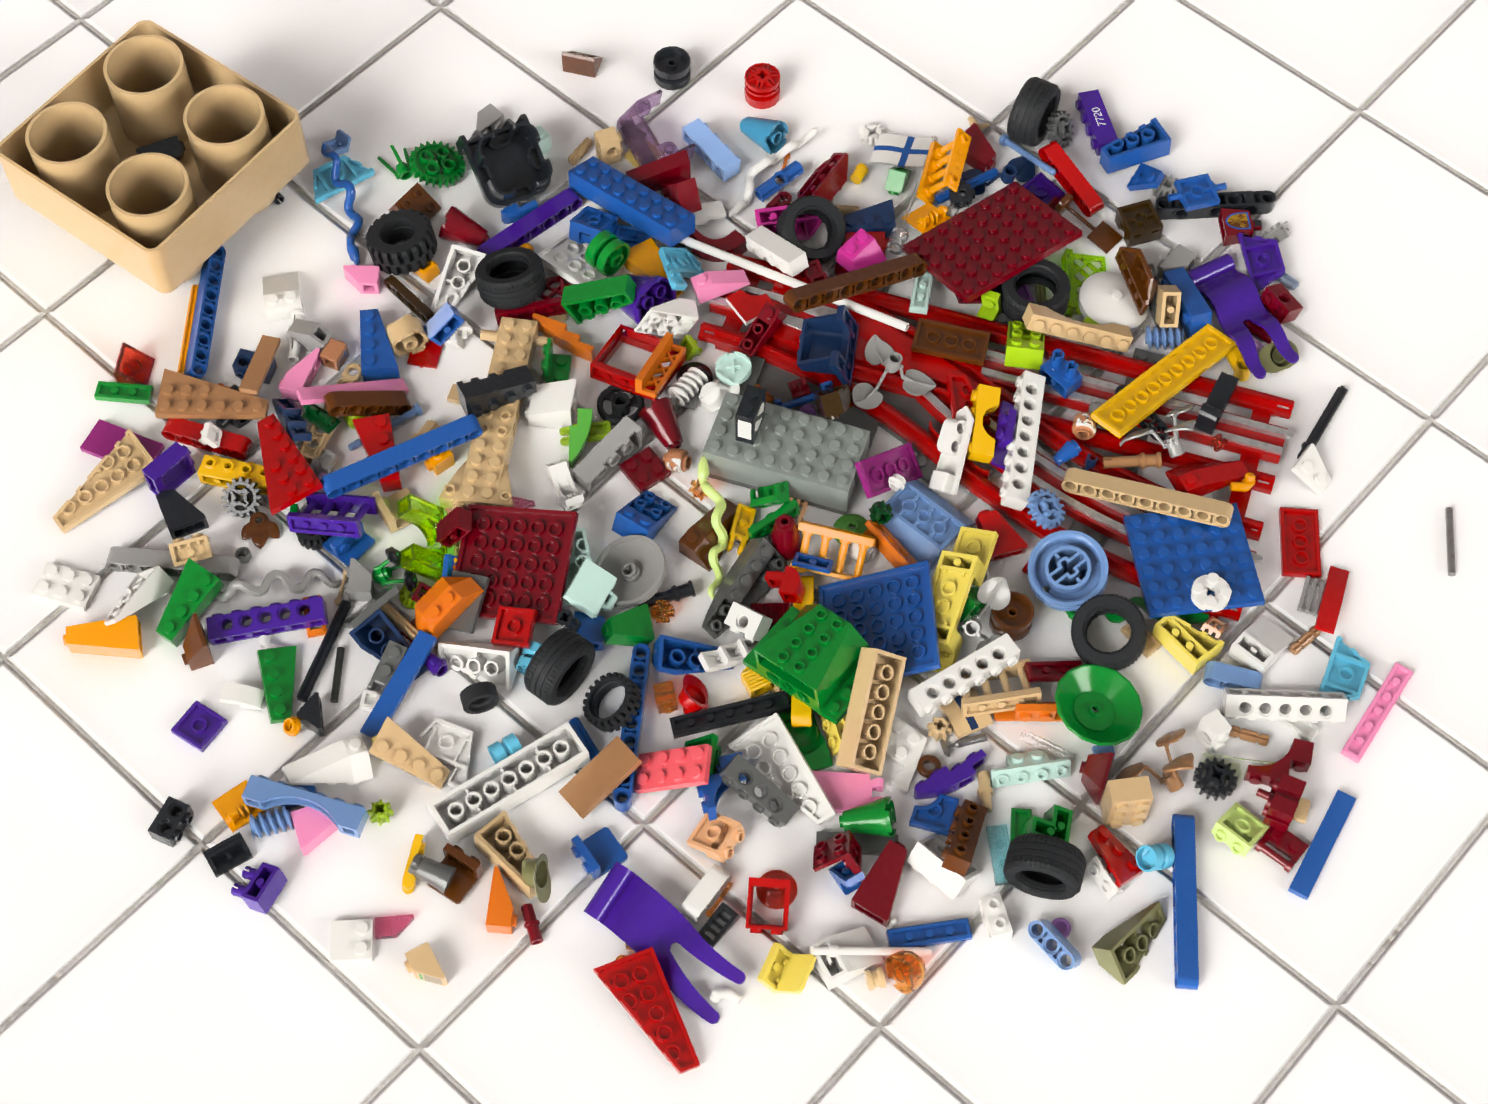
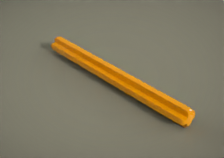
(187, 330)

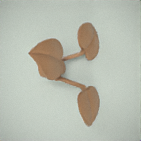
(1170, 775)

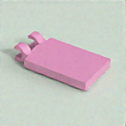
(848, 789)

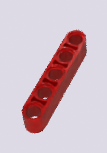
(1071, 179)
(189, 433)

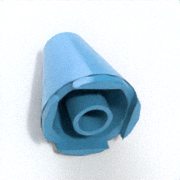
(765, 133)

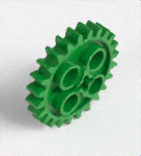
(437, 164)

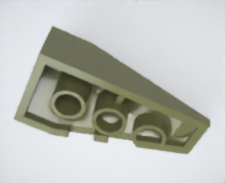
(1126, 944)

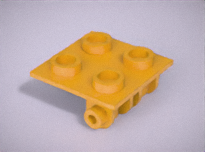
(927, 217)
(233, 809)

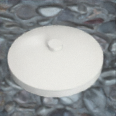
(1108, 300)

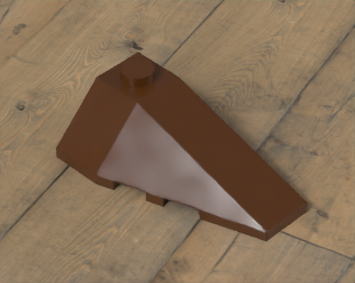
(702, 537)

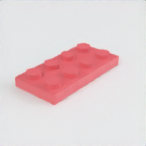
(673, 769)

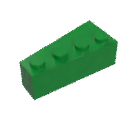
(191, 595)

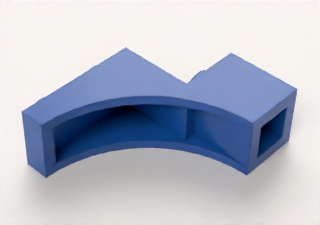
(715, 788)

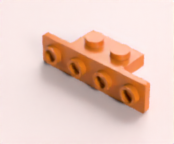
(1031, 712)

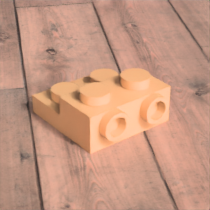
(717, 837)

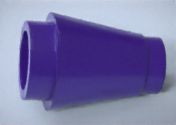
(436, 665)

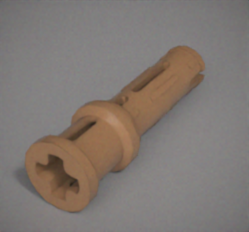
(1142, 461)

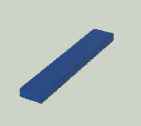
(399, 683)
(1322, 844)

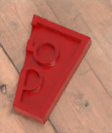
(960, 394)
(1117, 857)

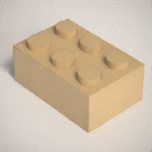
(1126, 802)

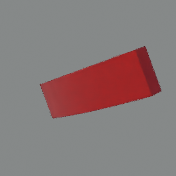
(1331, 600)

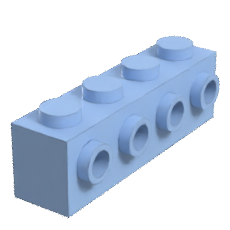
(711, 149)

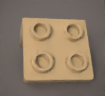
(388, 509)
(195, 548)

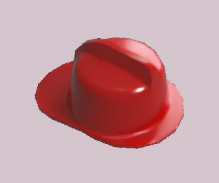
(693, 694)

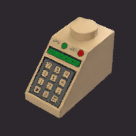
(424, 965)

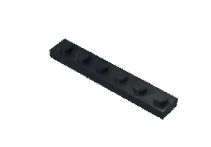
(729, 714)

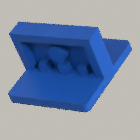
(347, 547)

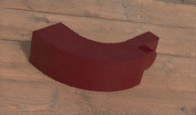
(731, 243)

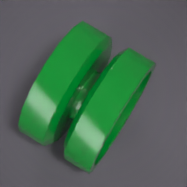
(607, 253)

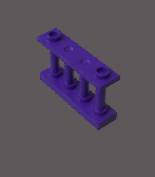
(328, 524)

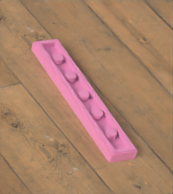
(315, 394)
(1376, 712)

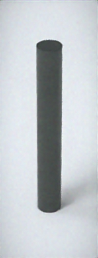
(337, 675)

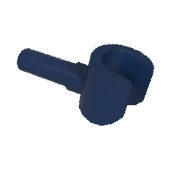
(1090, 463)

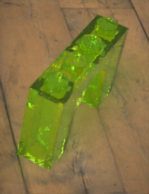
(424, 516)

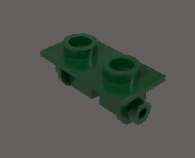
(320, 418)

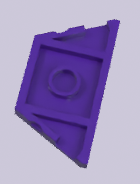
(1261, 259)

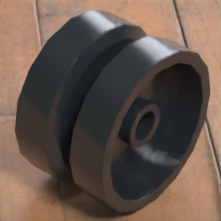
(672, 68)

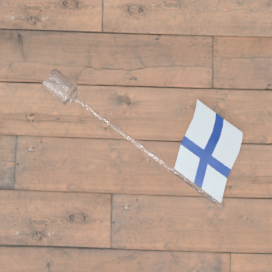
(904, 153)

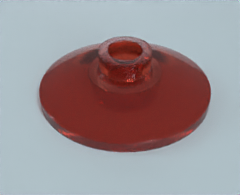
(773, 897)

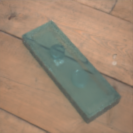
(998, 845)

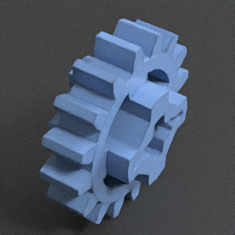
(1045, 509)

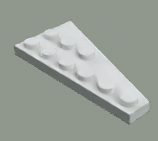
(778, 758)

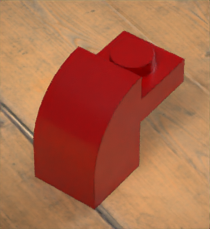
(789, 584)

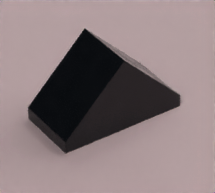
(311, 715)

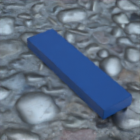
(930, 934)

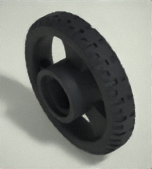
(619, 411)

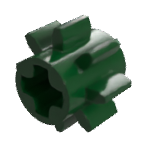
(881, 512)

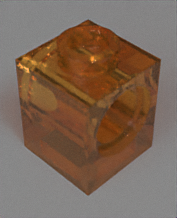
(665, 697)

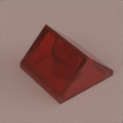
(133, 366)

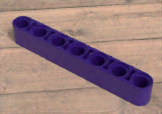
(534, 222)

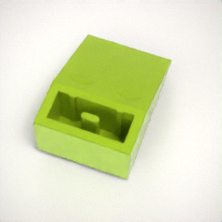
(1023, 347)

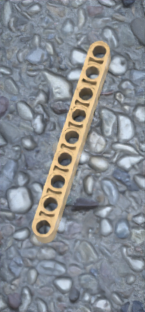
(1147, 497)

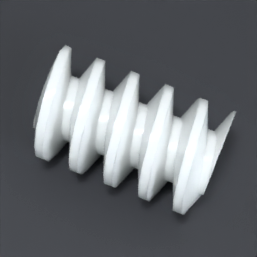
(687, 386)

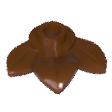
(260, 532)

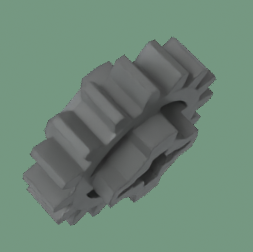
(1060, 128)

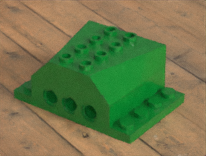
(811, 658)

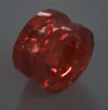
(1218, 442)

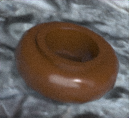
(928, 759)

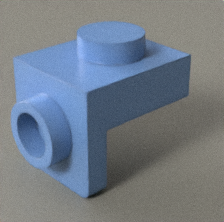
(340, 143)

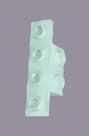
(1029, 768)

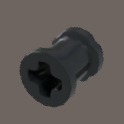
(567, 620)

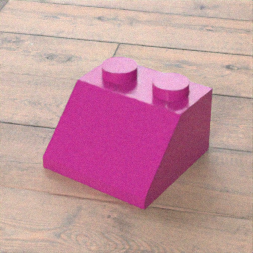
(860, 252)

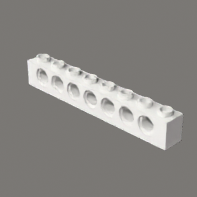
(1022, 449)

